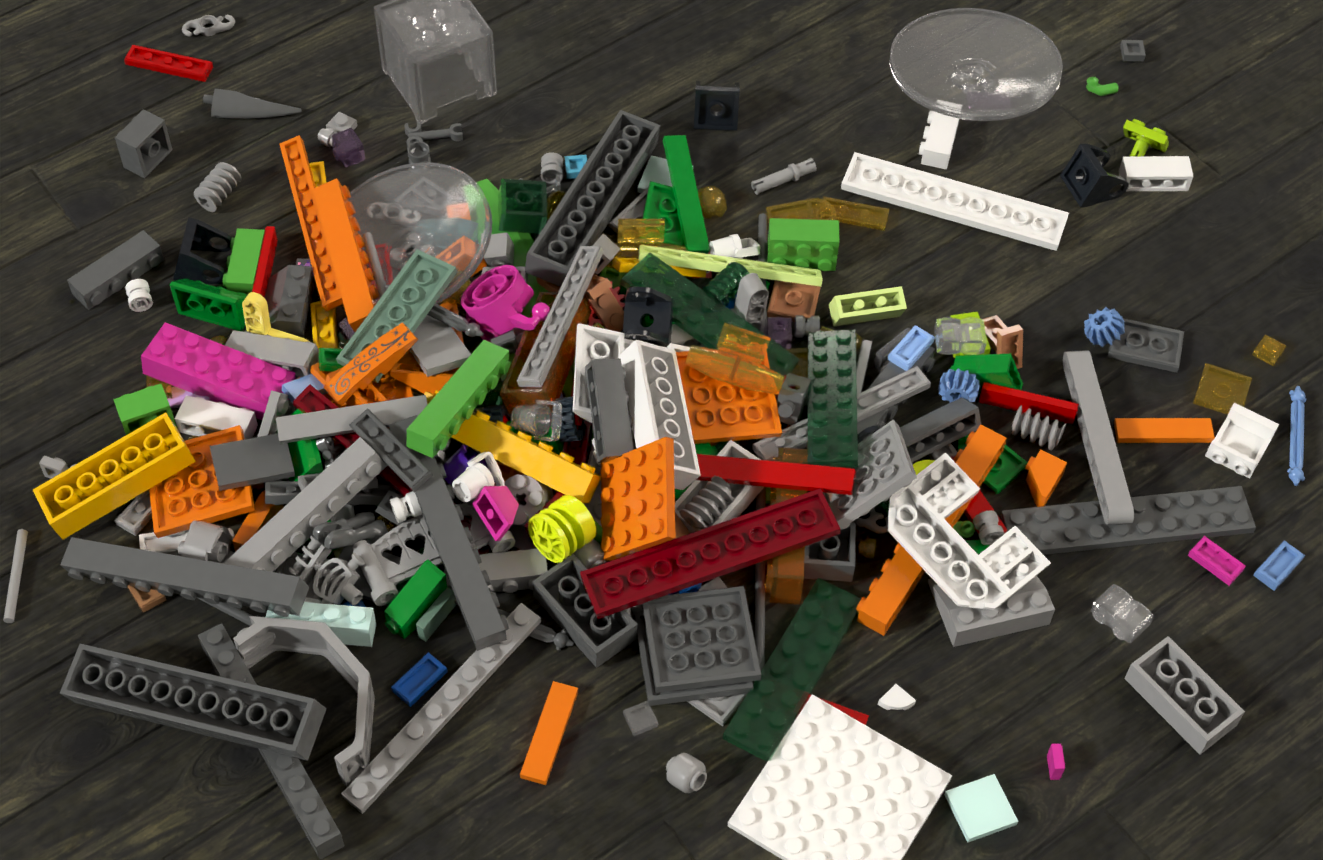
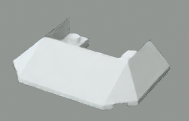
(969, 579)

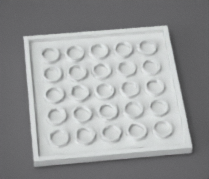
(838, 792)

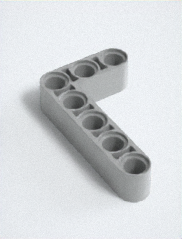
(749, 305)

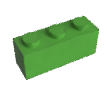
(243, 260)

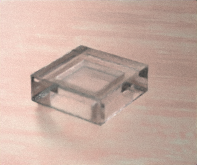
(640, 718)

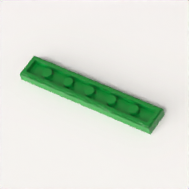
(686, 194)

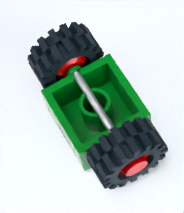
(571, 428)

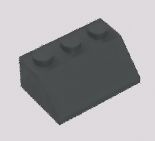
(290, 298)

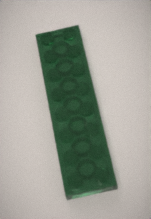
(698, 311)
(832, 399)
(792, 670)

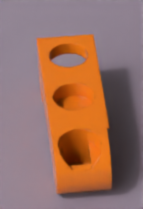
(255, 520)

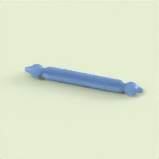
(1297, 435)

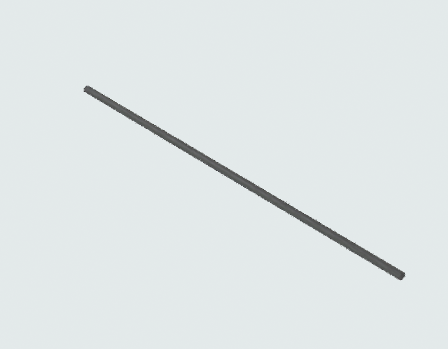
(761, 497)

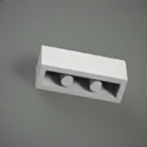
(939, 140)
(1157, 173)
(204, 417)

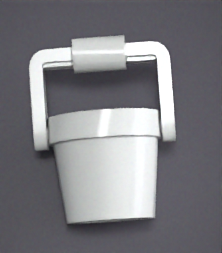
(733, 247)
(477, 476)

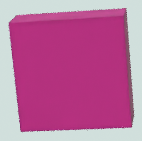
(1055, 761)

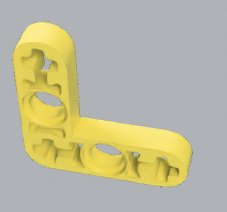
(255, 308)

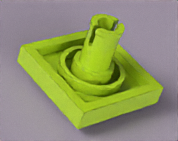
(1145, 137)

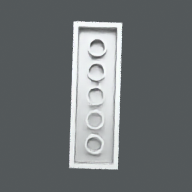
(660, 405)

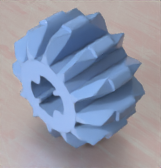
(1104, 327)
(957, 385)

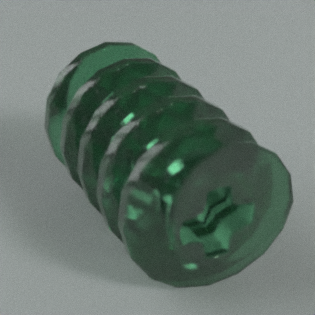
(726, 283)

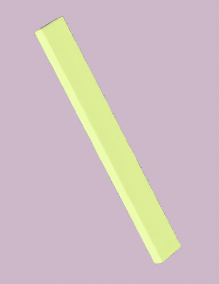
(717, 263)

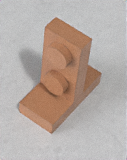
(604, 303)
(1005, 339)

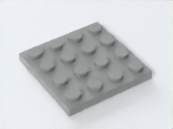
(881, 471)

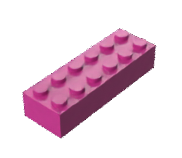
(212, 369)

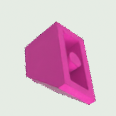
(496, 509)

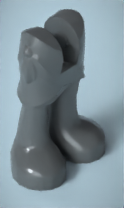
(350, 531)

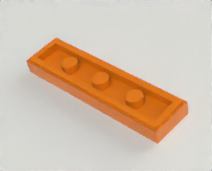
(1163, 430)
(549, 733)

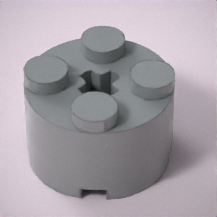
(530, 490)
(207, 542)

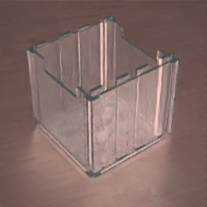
(435, 52)

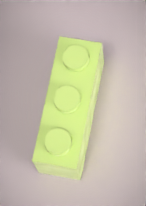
(867, 306)

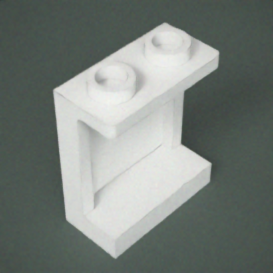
(1242, 440)

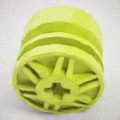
(562, 528)

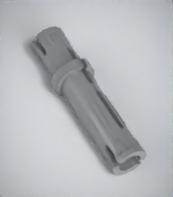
(793, 173)

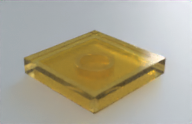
(1221, 389)

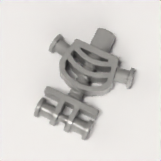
(329, 583)

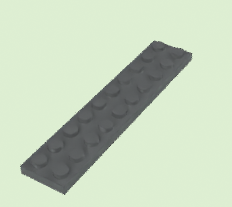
(1155, 520)

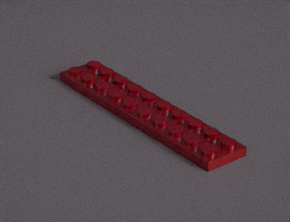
(709, 553)

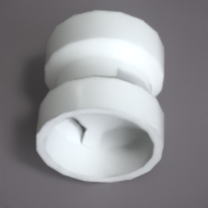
(138, 294)
(399, 507)

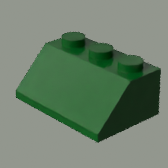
(209, 303)
(304, 456)

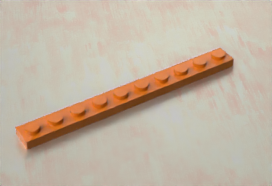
(301, 184)

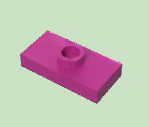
(1216, 560)

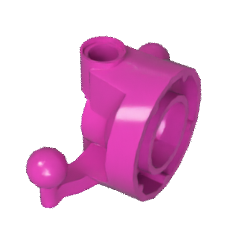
(498, 300)

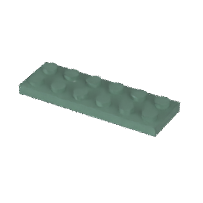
(404, 301)

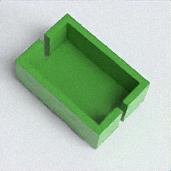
(803, 243)

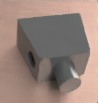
(792, 401)

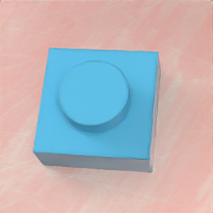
(574, 164)

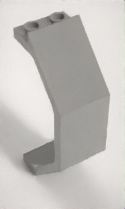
(311, 637)

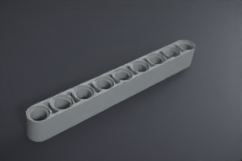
(1098, 438)

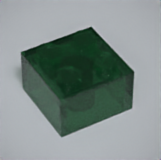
(522, 206)

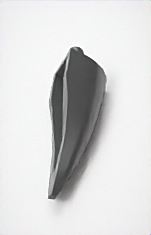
(240, 106)

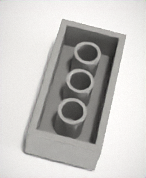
(1184, 695)

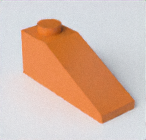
(414, 376)

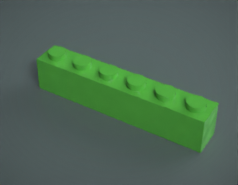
(458, 399)

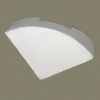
(896, 699)

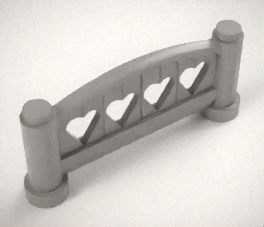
(384, 574)

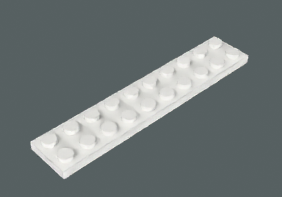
(955, 201)

